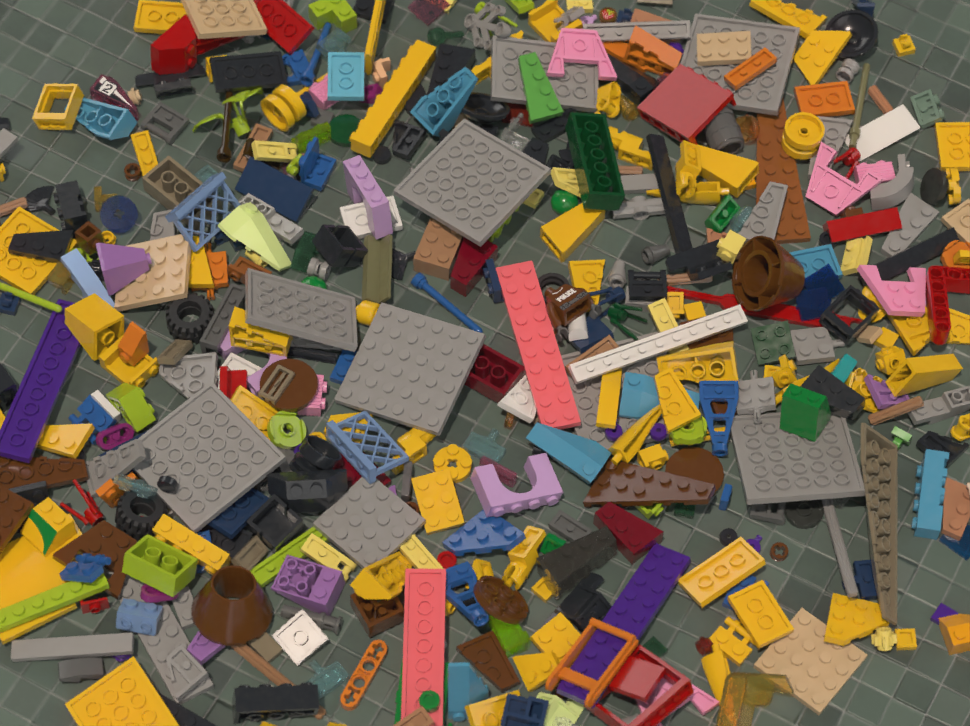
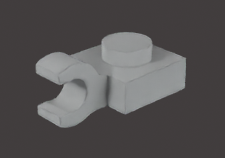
(570, 15)

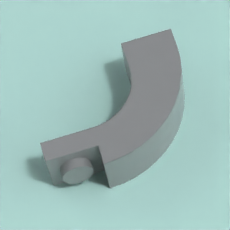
(895, 191)

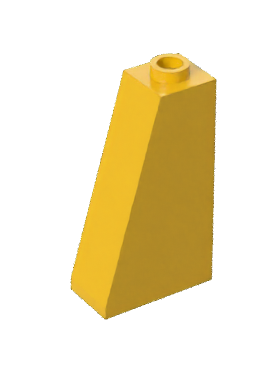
(731, 170)
(570, 229)
(923, 372)

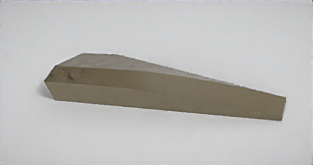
(880, 480)

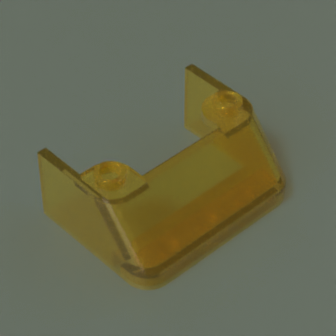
(745, 691)

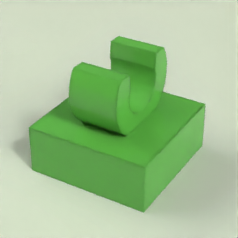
(901, 437)

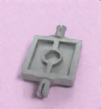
(814, 345)
(756, 396)

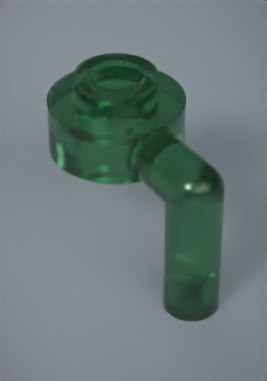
(441, 35)

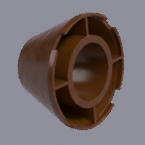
(766, 275)
(229, 620)

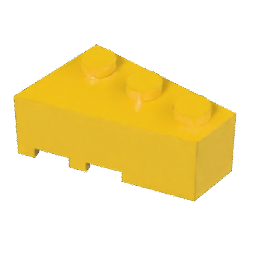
(256, 337)

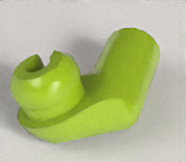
(292, 167)

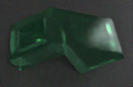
(304, 252)

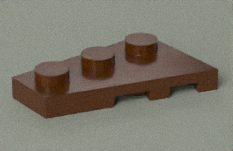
(490, 660)

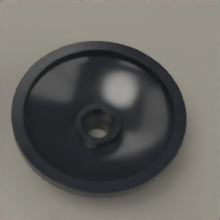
(862, 29)
(483, 110)

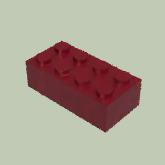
(494, 374)

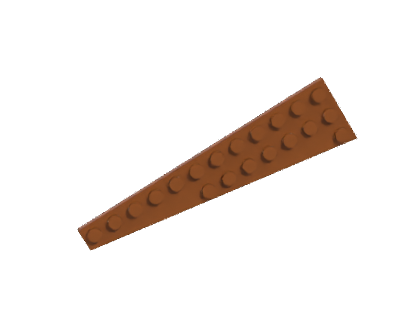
(781, 168)

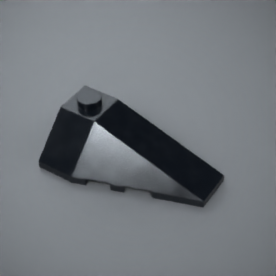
(632, 81)

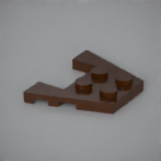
(103, 540)

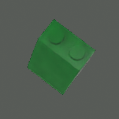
(804, 412)

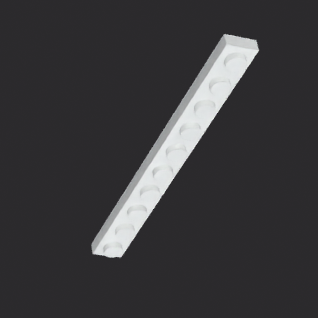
(657, 344)

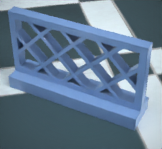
(193, 200)
(354, 451)

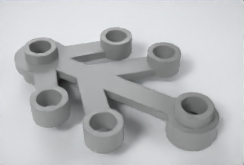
(473, 21)

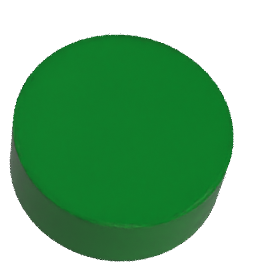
(429, 700)

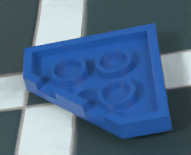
(482, 535)

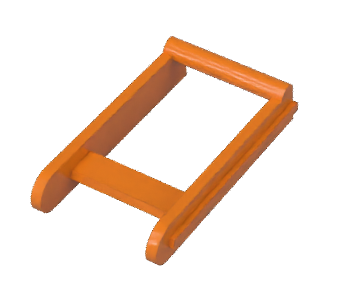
(595, 687)

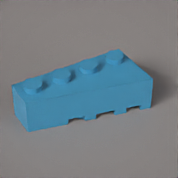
(929, 494)

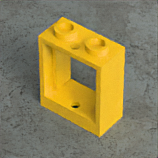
(58, 121)

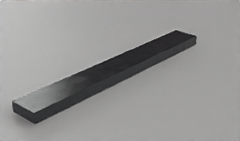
(667, 189)

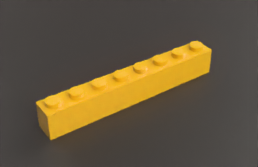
(393, 98)

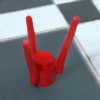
(850, 157)
(92, 513)

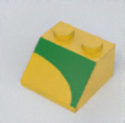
(48, 527)

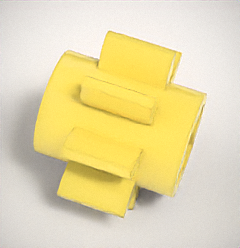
(884, 638)

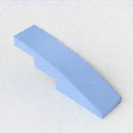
(84, 276)

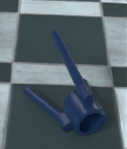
(613, 296)

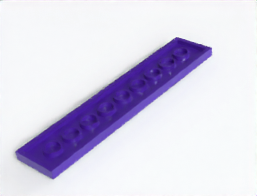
(39, 389)
(631, 613)

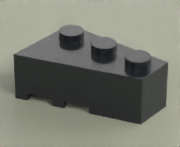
(71, 206)
(841, 398)

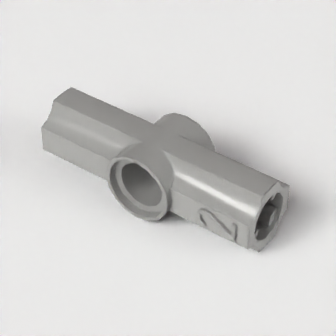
(639, 208)

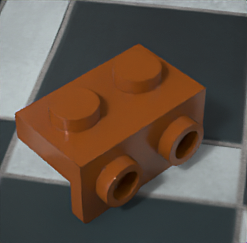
(238, 270)

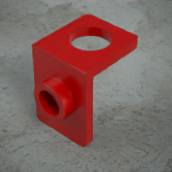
(94, 606)

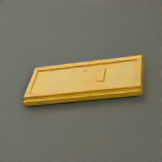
(373, 35)

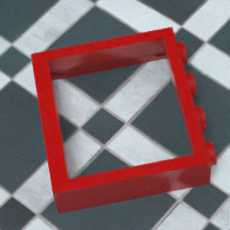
(662, 706)

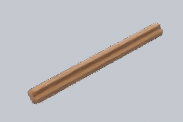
(268, 670)

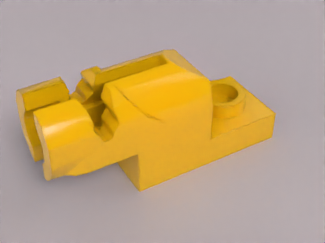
(630, 148)
(688, 168)
(414, 445)
(523, 557)

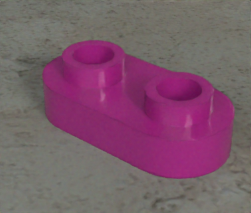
(113, 436)
(152, 595)

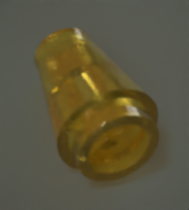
(628, 108)

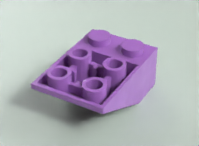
(309, 584)

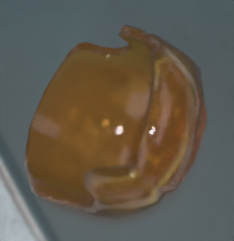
(749, 127)

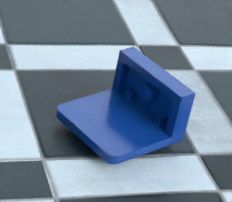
(315, 167)

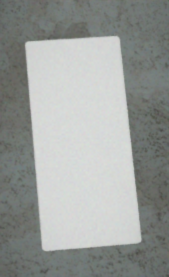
(884, 131)

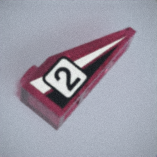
(110, 92)

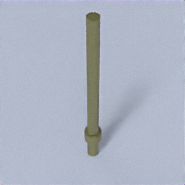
(855, 131)

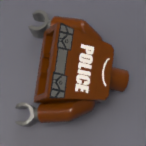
(568, 304)

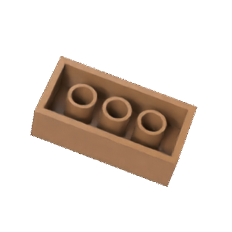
(437, 250)

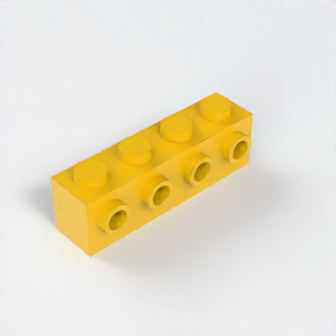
(184, 539)

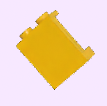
(542, 19)
(124, 372)

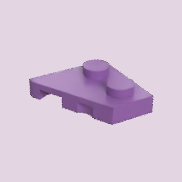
(881, 393)

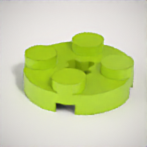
(293, 423)
(690, 436)

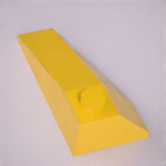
(704, 363)

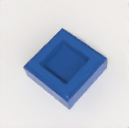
(725, 497)

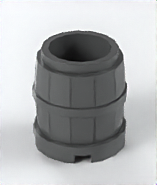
(724, 133)

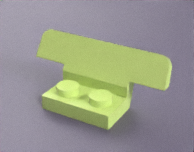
(558, 708)

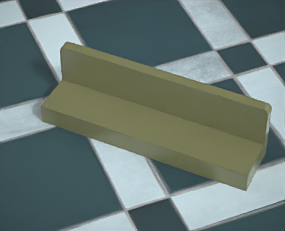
(377, 269)

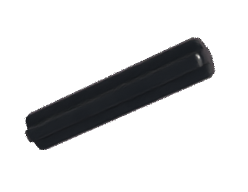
(313, 354)

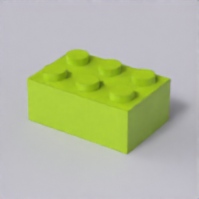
(159, 565)

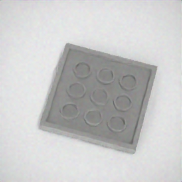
(369, 522)

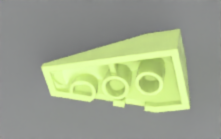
(252, 229)

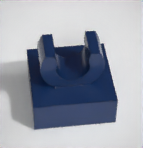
(624, 16)
(9, 303)

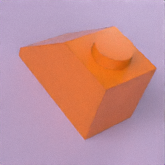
(133, 345)

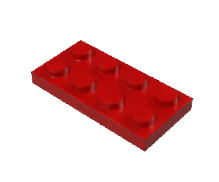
(284, 24)

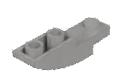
(281, 227)
(943, 407)

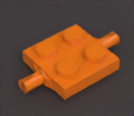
(219, 270)

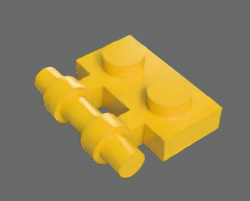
(735, 649)

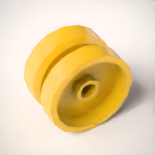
(283, 108)
(802, 135)

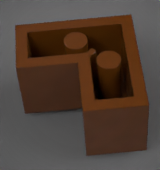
(375, 615)

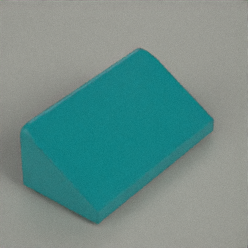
(844, 367)

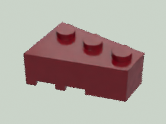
(469, 265)
(632, 534)

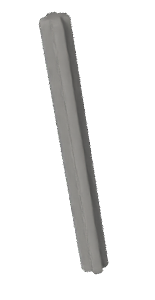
(839, 547)

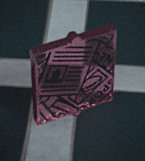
(428, 9)

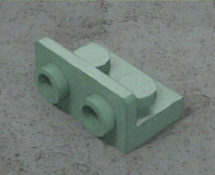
(927, 108)

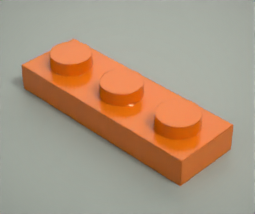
(750, 68)

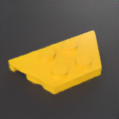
(819, 53)
(912, 330)

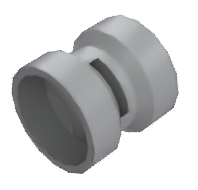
(847, 70)
(318, 268)

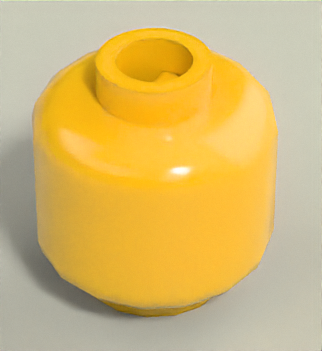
(366, 311)

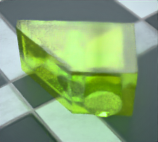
(510, 636)

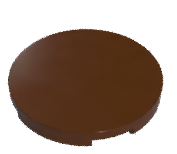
(300, 390)
(698, 465)
(500, 600)

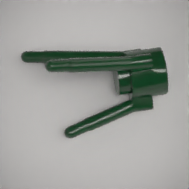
(618, 313)

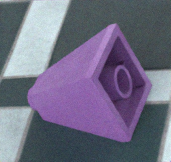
(121, 265)

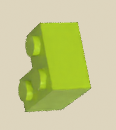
(334, 12)
(131, 404)

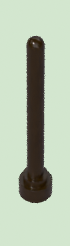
(224, 152)

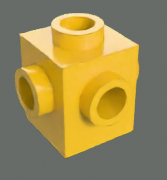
(889, 359)

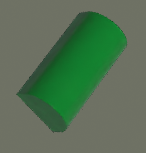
(722, 214)

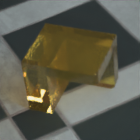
(99, 198)
(61, 277)

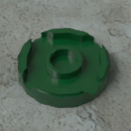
(342, 128)

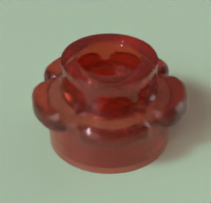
(704, 646)

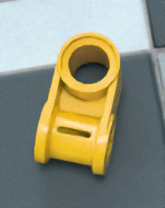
(609, 99)
(962, 429)

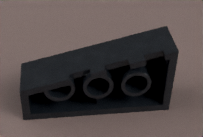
(448, 62)
(274, 701)

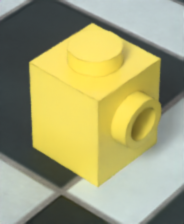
(730, 246)

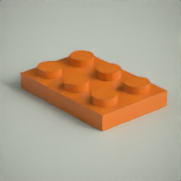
(825, 99)

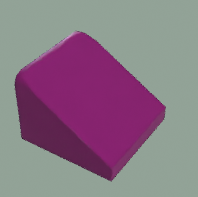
(371, 92)

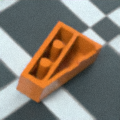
(651, 53)

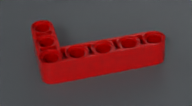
(939, 282)

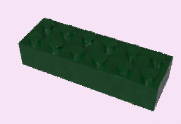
(594, 161)

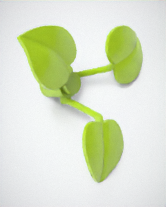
(240, 122)

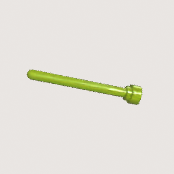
(30, 297)

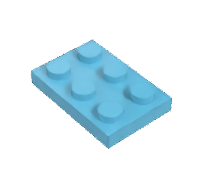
(345, 76)

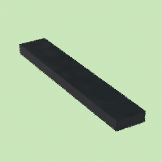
(914, 255)

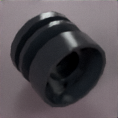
(315, 455)

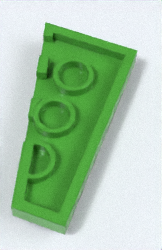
(540, 96)

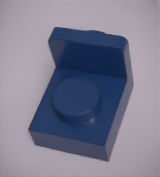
(310, 105)

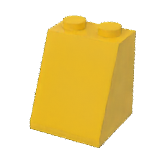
(94, 324)

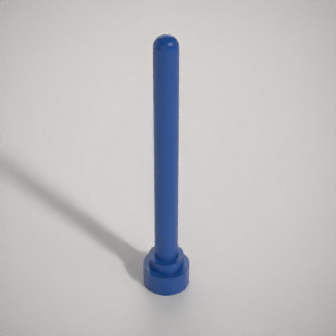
(307, 77)
(419, 282)

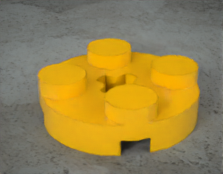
(954, 190)
(453, 454)

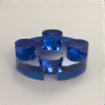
(127, 219)

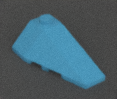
(445, 103)
(105, 119)
(640, 396)
(572, 451)
(463, 690)

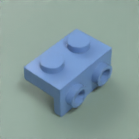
(138, 616)

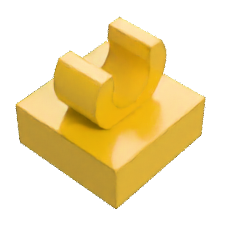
(903, 45)

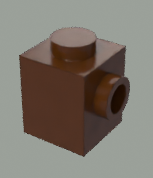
(88, 236)

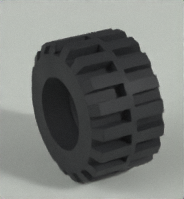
(191, 305)
(136, 525)

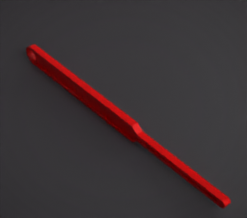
(778, 312)

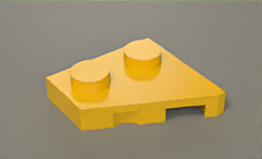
(536, 668)

